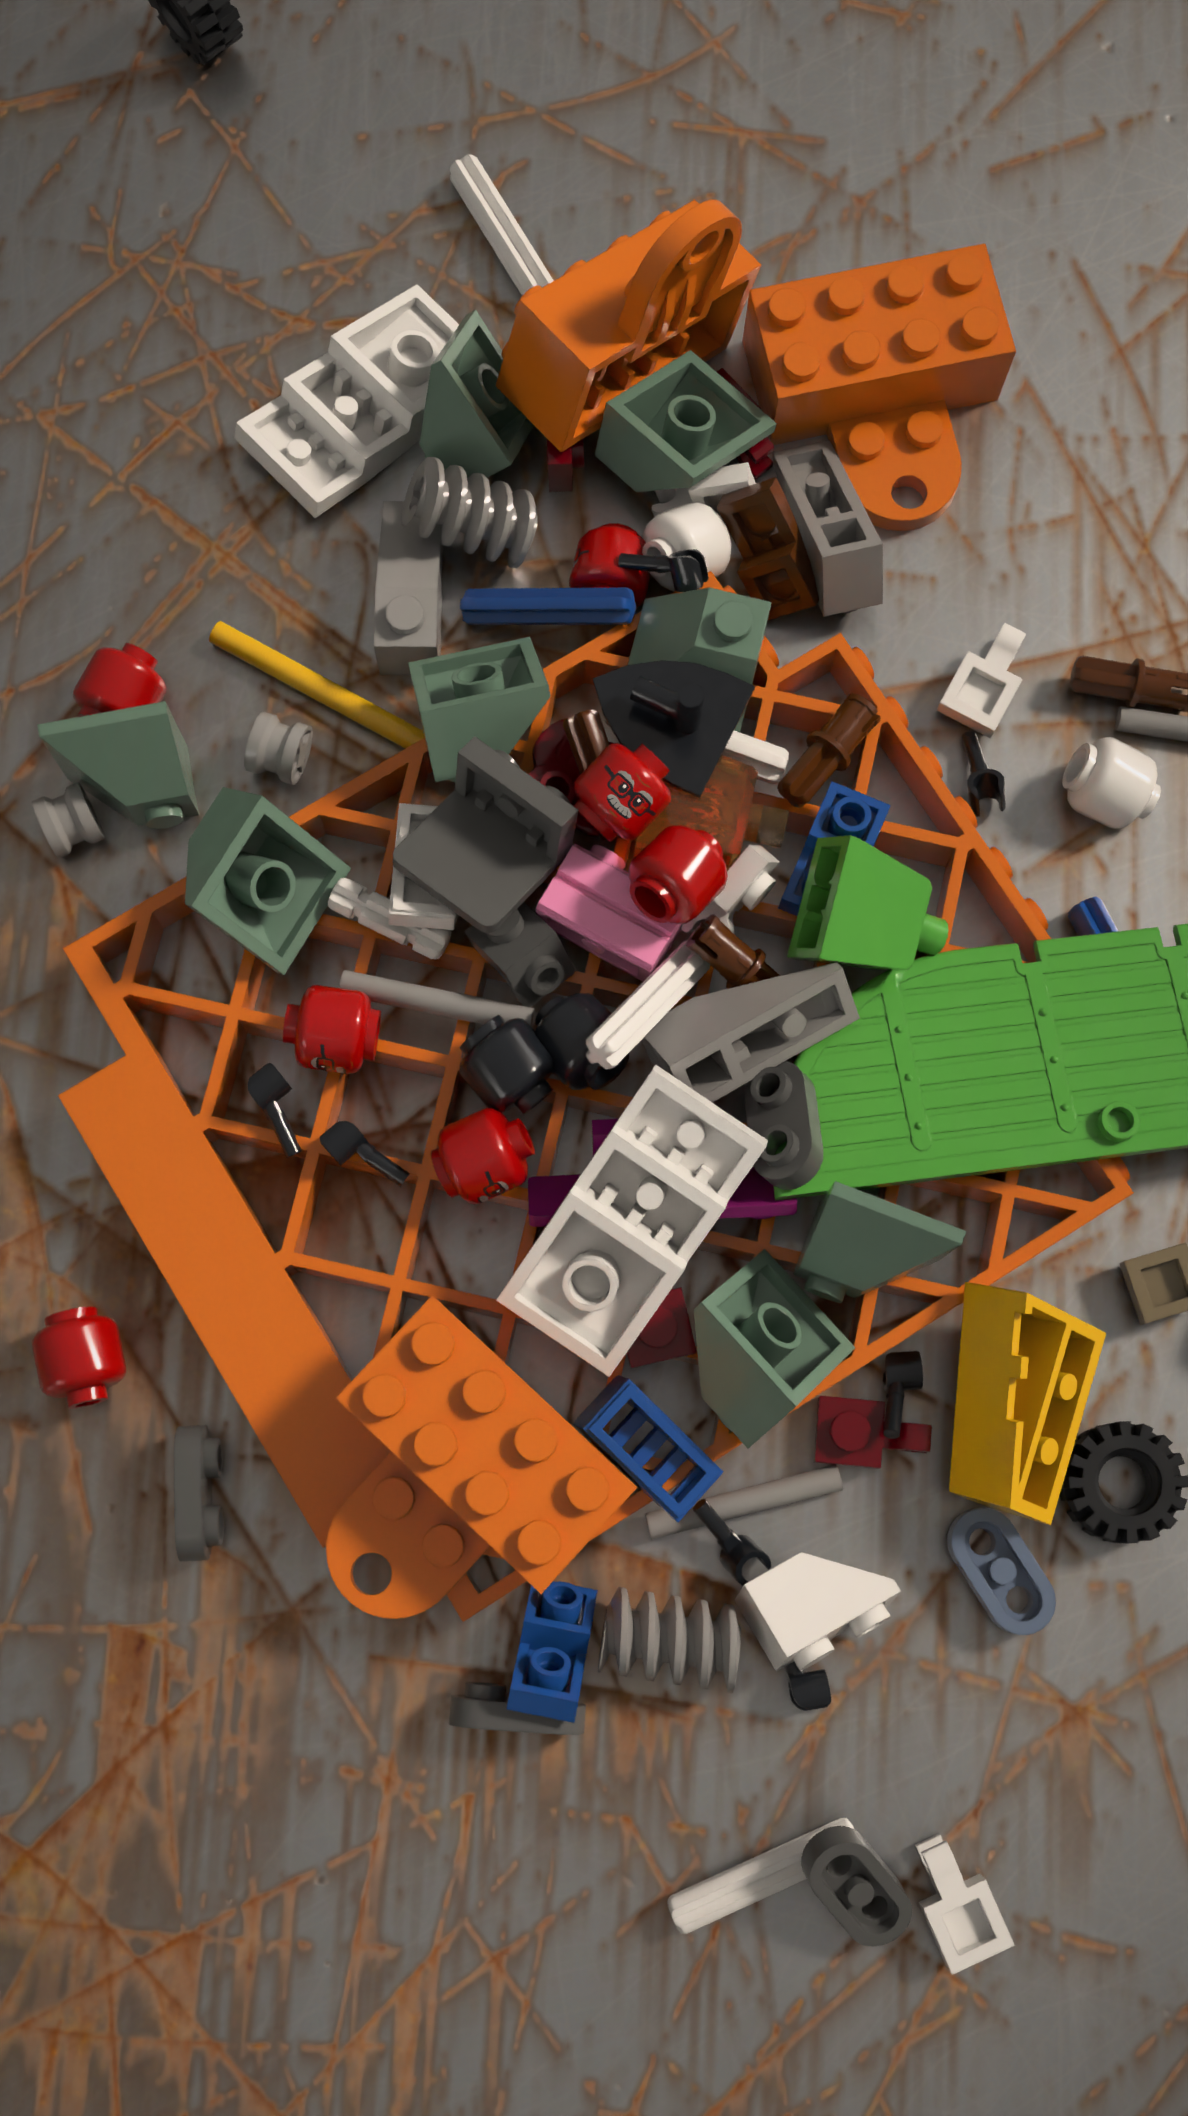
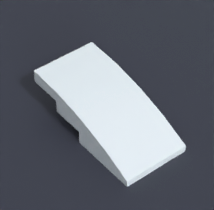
(353, 405)
(632, 1221)

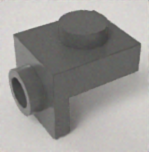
(525, 954)

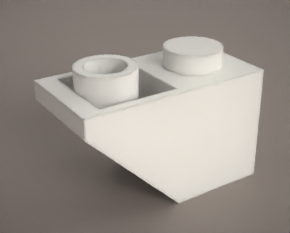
(809, 1603)

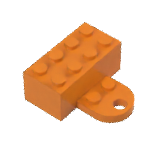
(626, 318)
(877, 367)
(467, 1471)

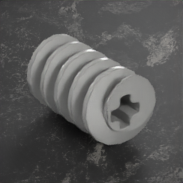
(471, 508)
(671, 1638)

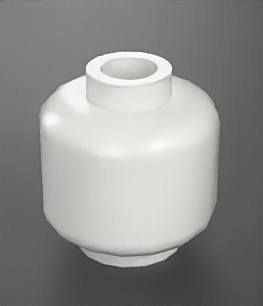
(686, 529)
(1111, 782)

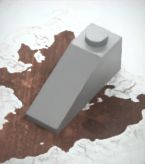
(833, 526)
(407, 593)
(736, 1032)

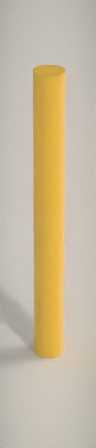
(315, 685)

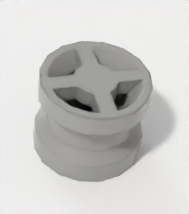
(278, 748)
(68, 819)

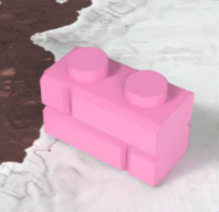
(595, 910)

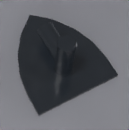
(677, 713)

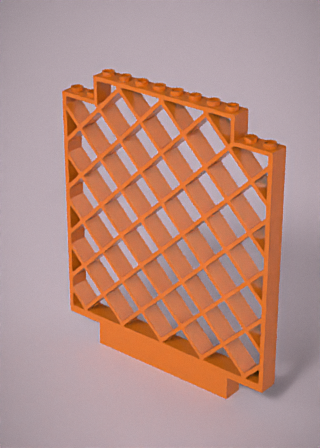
(244, 1289)

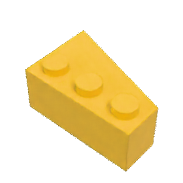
(1018, 1399)

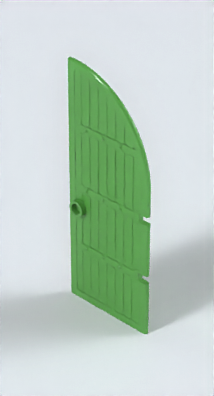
(1006, 1062)

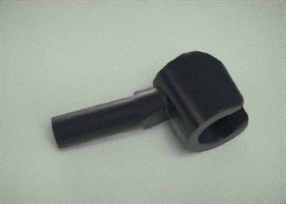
(686, 567)
(982, 781)
(266, 1089)
(345, 1140)
(902, 1373)
(735, 1548)
(808, 1689)

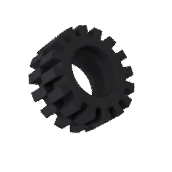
(200, 26)
(1162, 1483)

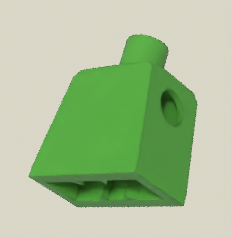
(864, 909)

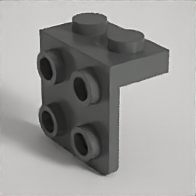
(488, 838)

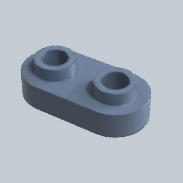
(1000, 1569)

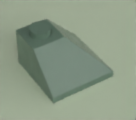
(464, 411)
(678, 427)
(703, 629)
(480, 694)
(128, 761)
(259, 876)
(867, 1243)
(762, 1348)

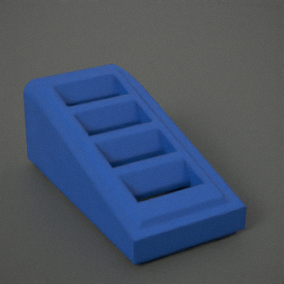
(604, 1408)

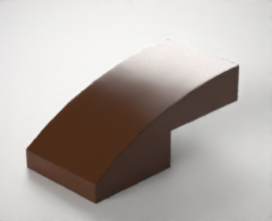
(771, 546)

